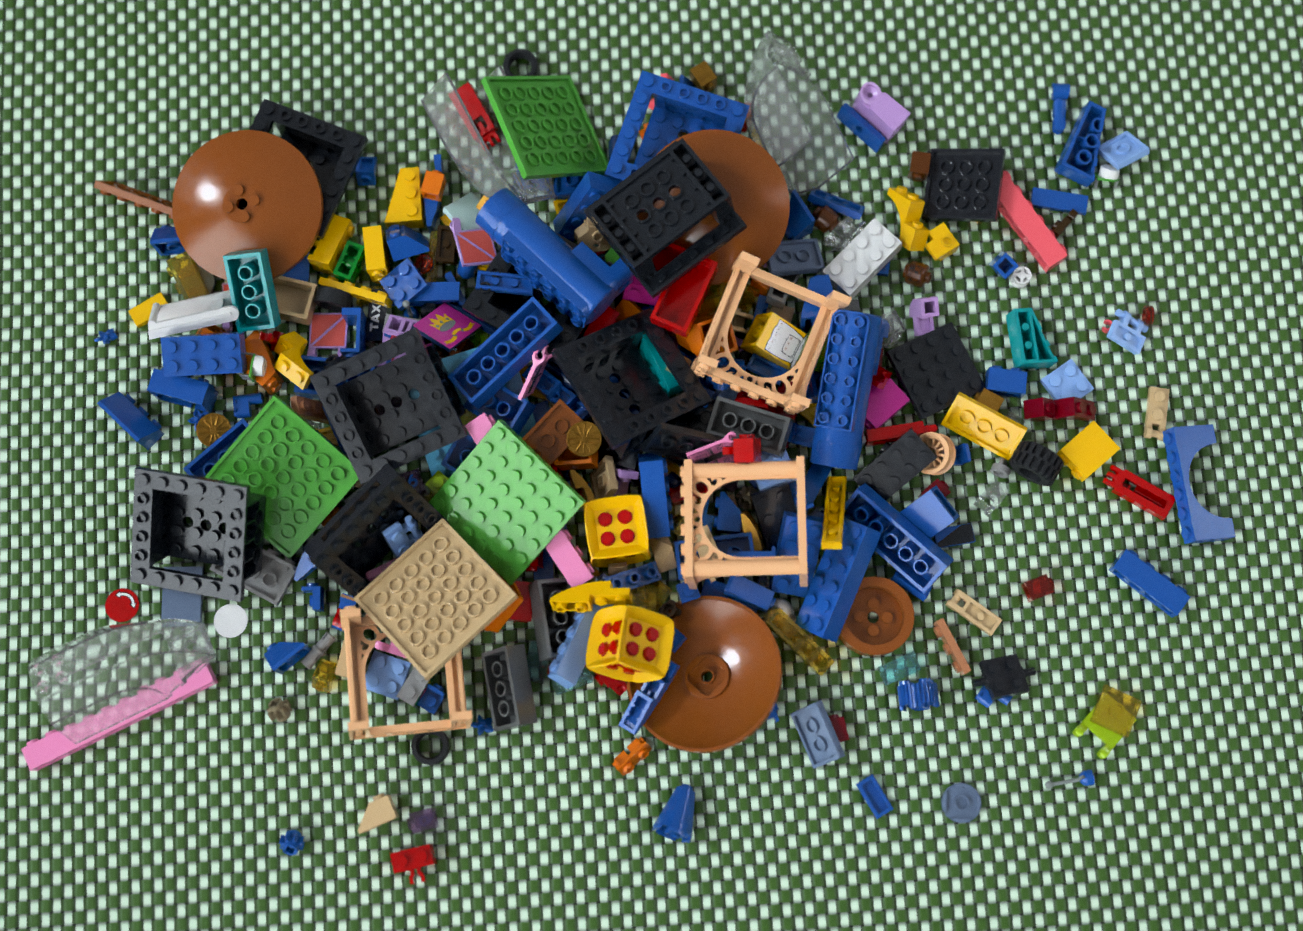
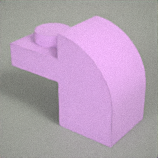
(922, 312)

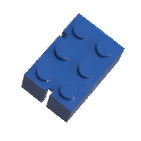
(183, 390)

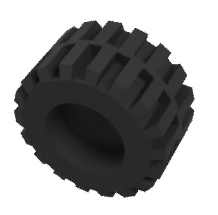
(1036, 463)

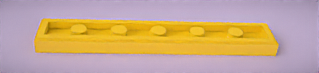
(834, 512)

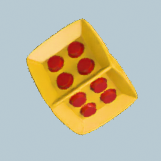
(616, 530)
(630, 644)

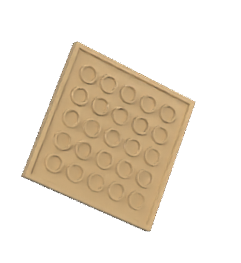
(435, 598)

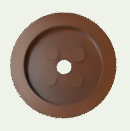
(894, 618)

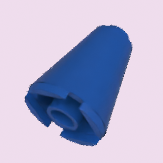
(677, 815)

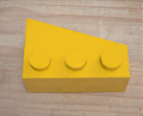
(407, 201)
(330, 248)

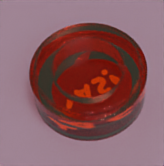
(424, 264)
(1148, 315)

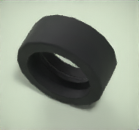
(520, 54)
(332, 299)
(435, 760)

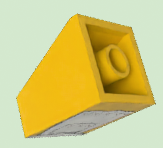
(774, 340)

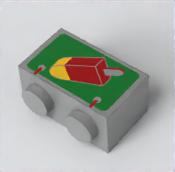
(414, 688)

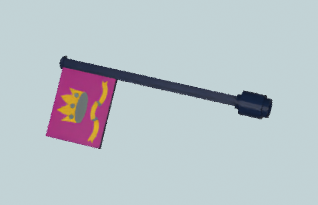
(452, 325)

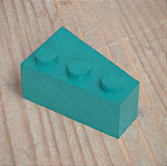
(1027, 341)
(657, 367)

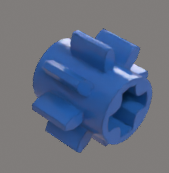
(291, 842)

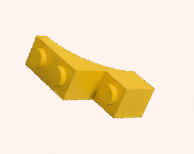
(910, 207)
(289, 363)

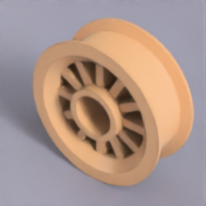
(944, 450)

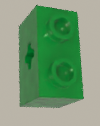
(350, 262)

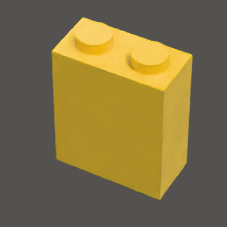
(376, 252)
(1088, 451)

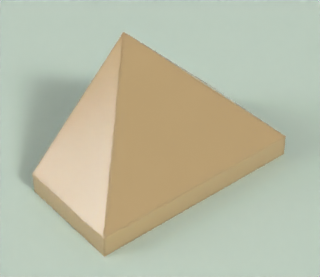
(663, 554)

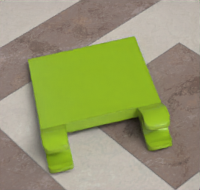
(1106, 736)

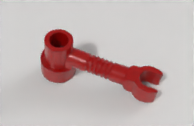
(271, 338)

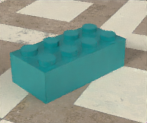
(252, 289)

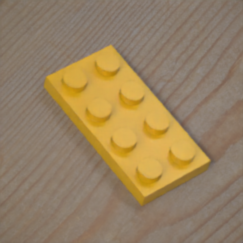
(984, 426)

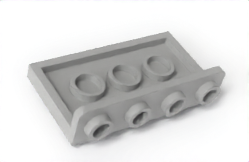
(272, 580)

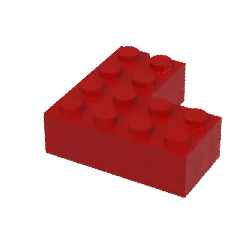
(683, 299)

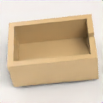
(295, 299)

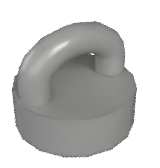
(1000, 469)

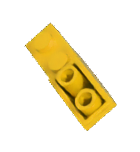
(583, 596)

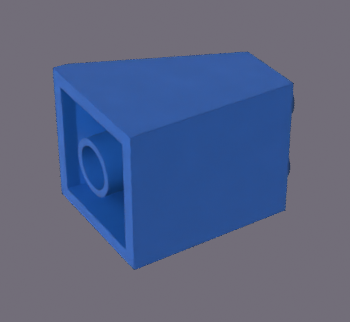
(822, 285)

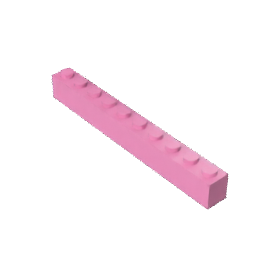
(561, 549)
(57, 746)

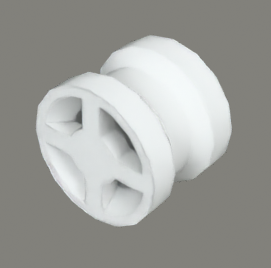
(1023, 273)

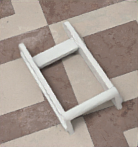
(191, 314)

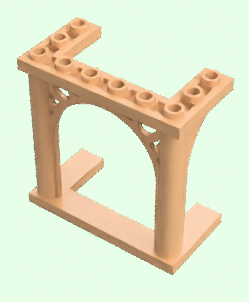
(706, 363)
(701, 568)
(358, 727)

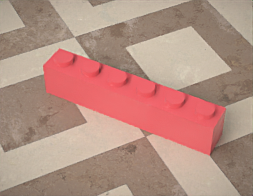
(1029, 225)

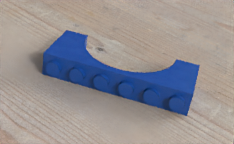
(1196, 522)

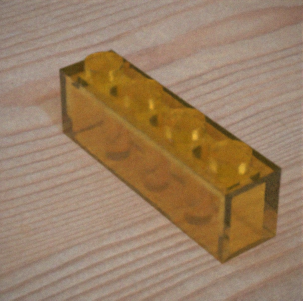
(187, 276)
(797, 640)

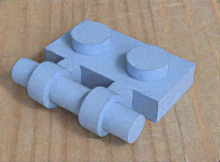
(1125, 336)
(396, 535)

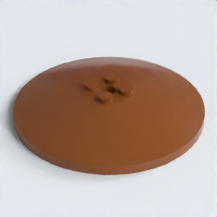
(755, 190)
(280, 195)
(744, 682)

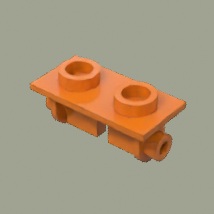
(626, 763)

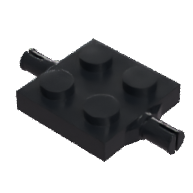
(1003, 677)

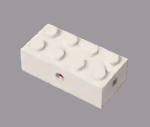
(862, 259)

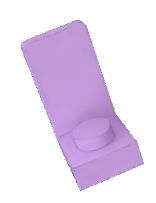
(623, 477)

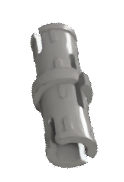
(318, 650)

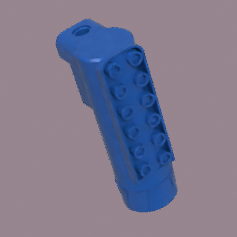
(567, 276)
(845, 387)

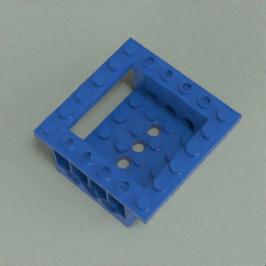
(675, 111)

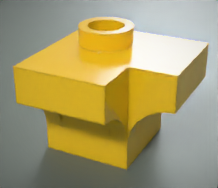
(941, 243)

